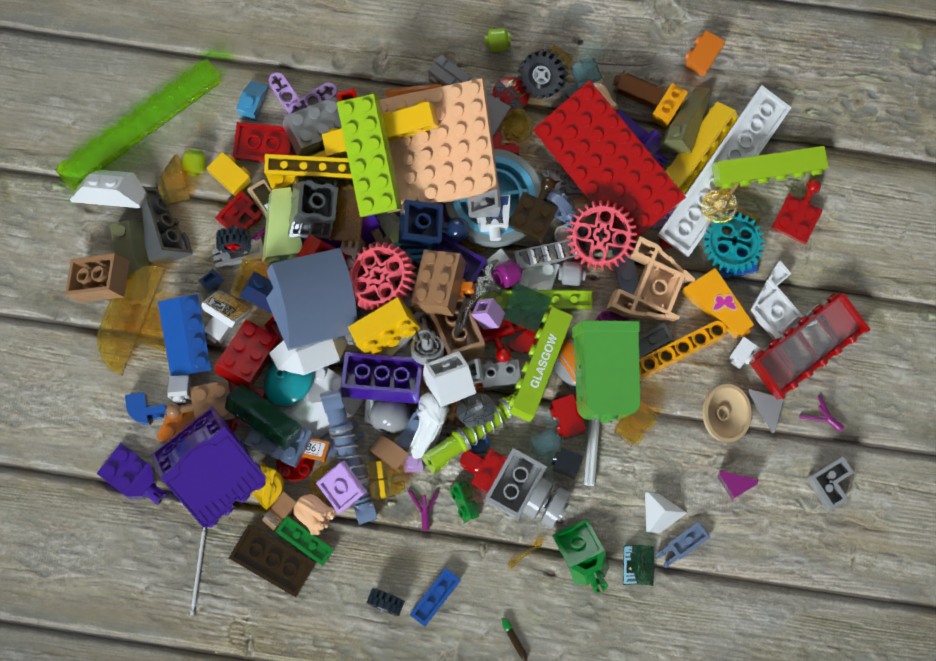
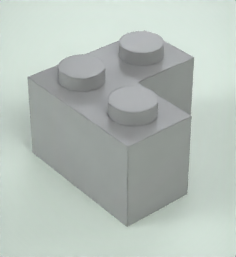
(826, 483)

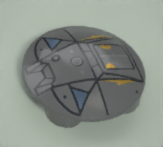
(476, 410)

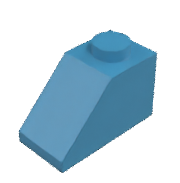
(252, 100)

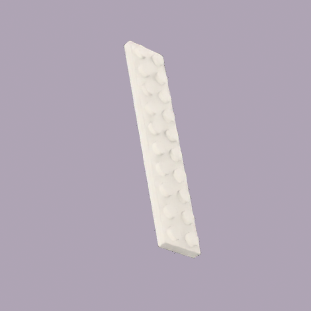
(744, 139)

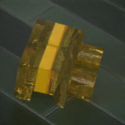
(384, 488)

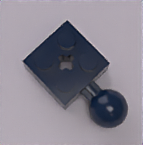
(431, 225)

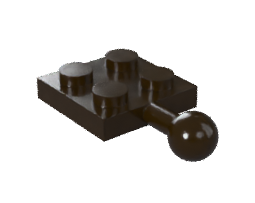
(534, 214)

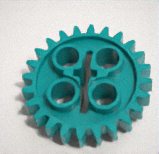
(731, 259)

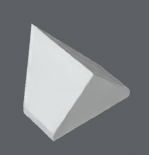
(660, 512)

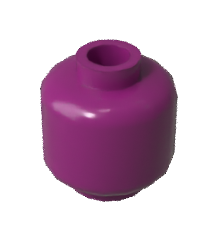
(507, 274)

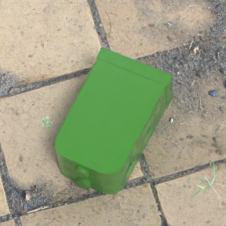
(607, 369)

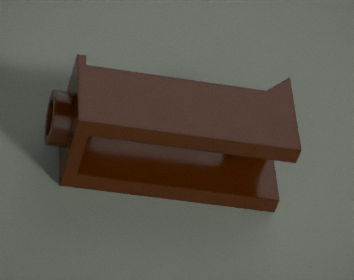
(637, 89)

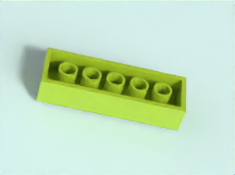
(369, 155)

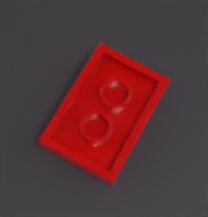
(256, 140)

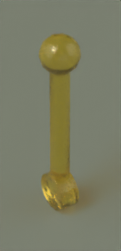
(511, 564)

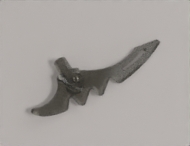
(484, 285)

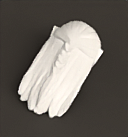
(430, 425)

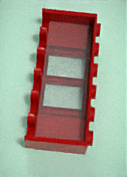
(809, 345)

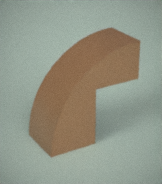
(389, 452)

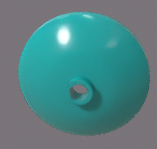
(286, 387)

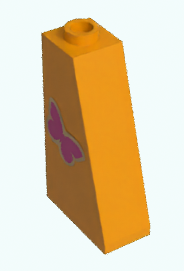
(719, 303)

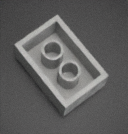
(308, 125)
(515, 484)

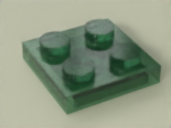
(526, 307)

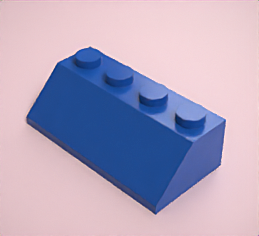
(184, 335)

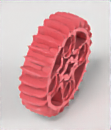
(600, 245)
(381, 275)

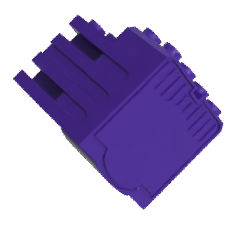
(208, 468)

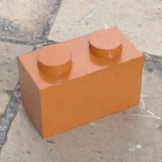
(704, 54)

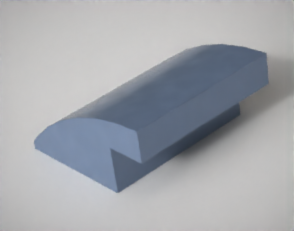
(312, 298)

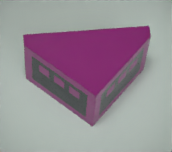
(736, 484)

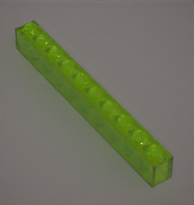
(139, 124)

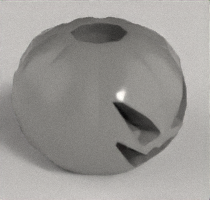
(390, 416)

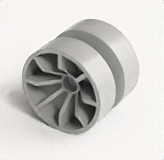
(551, 505)

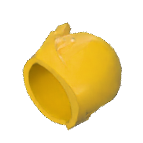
(273, 488)

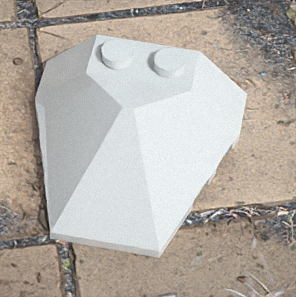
(310, 410)

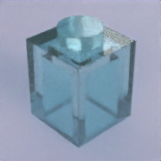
(584, 71)
(545, 443)

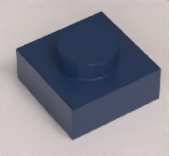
(211, 280)

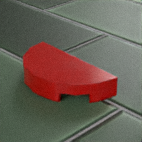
(523, 342)

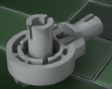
(427, 345)

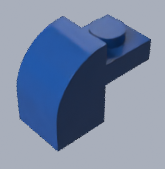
(139, 410)

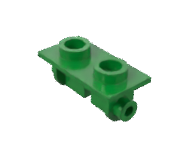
(460, 493)

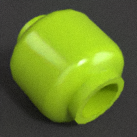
(498, 39)
(194, 162)

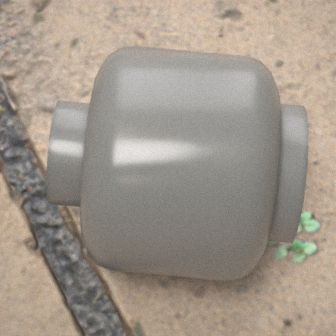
(571, 273)

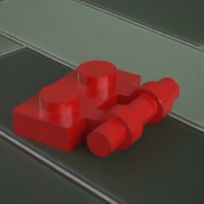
(236, 210)

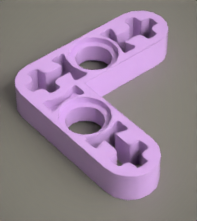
(295, 102)

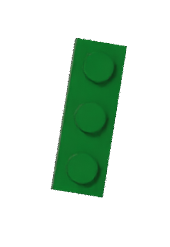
(304, 541)

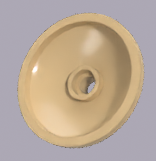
(733, 409)

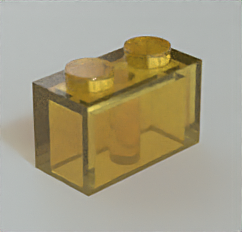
(634, 425)

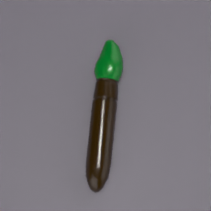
(514, 639)

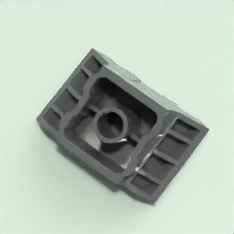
(313, 207)

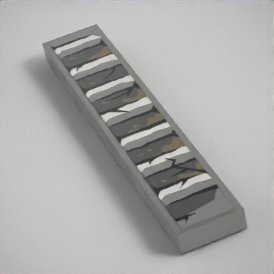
(556, 252)

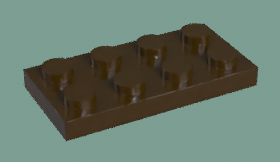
(272, 560)

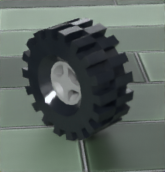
(536, 80)

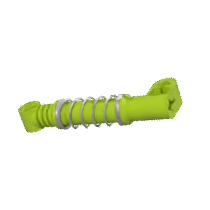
(463, 438)

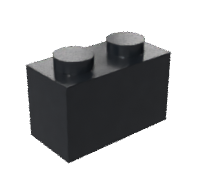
(567, 463)

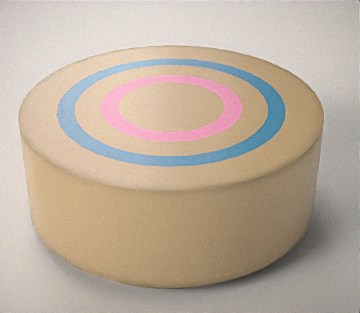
(561, 233)

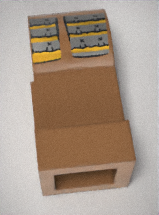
(283, 507)

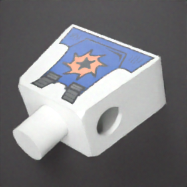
(495, 225)

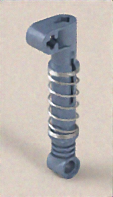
(341, 429)

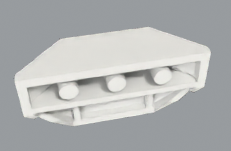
(110, 189)
(310, 357)

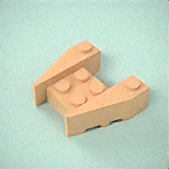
(656, 287)

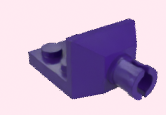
(649, 139)
(131, 475)

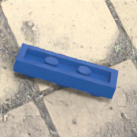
(435, 597)

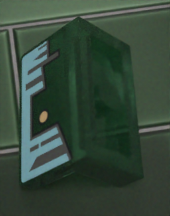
(638, 565)

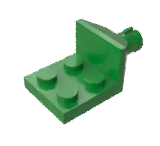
(583, 555)

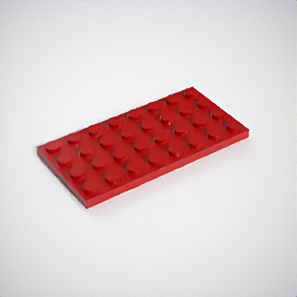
(608, 160)

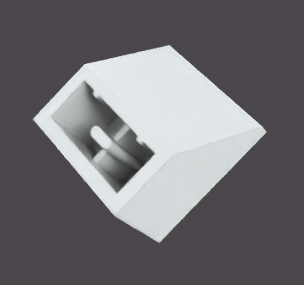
(449, 379)

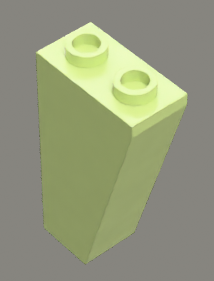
(277, 242)

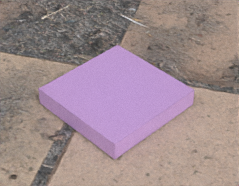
(341, 487)

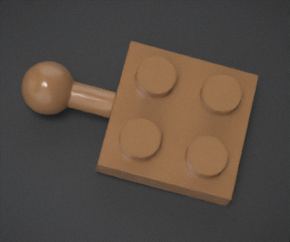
(202, 399)

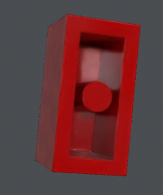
(567, 416)

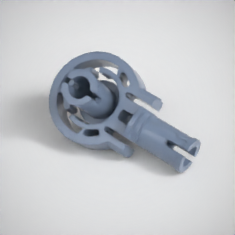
(565, 208)

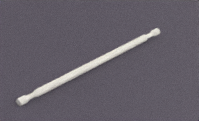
(198, 571)

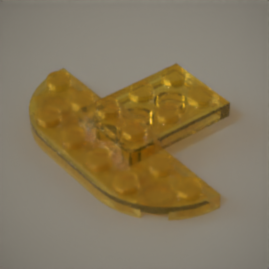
(131, 319)

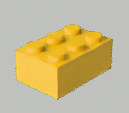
(384, 327)

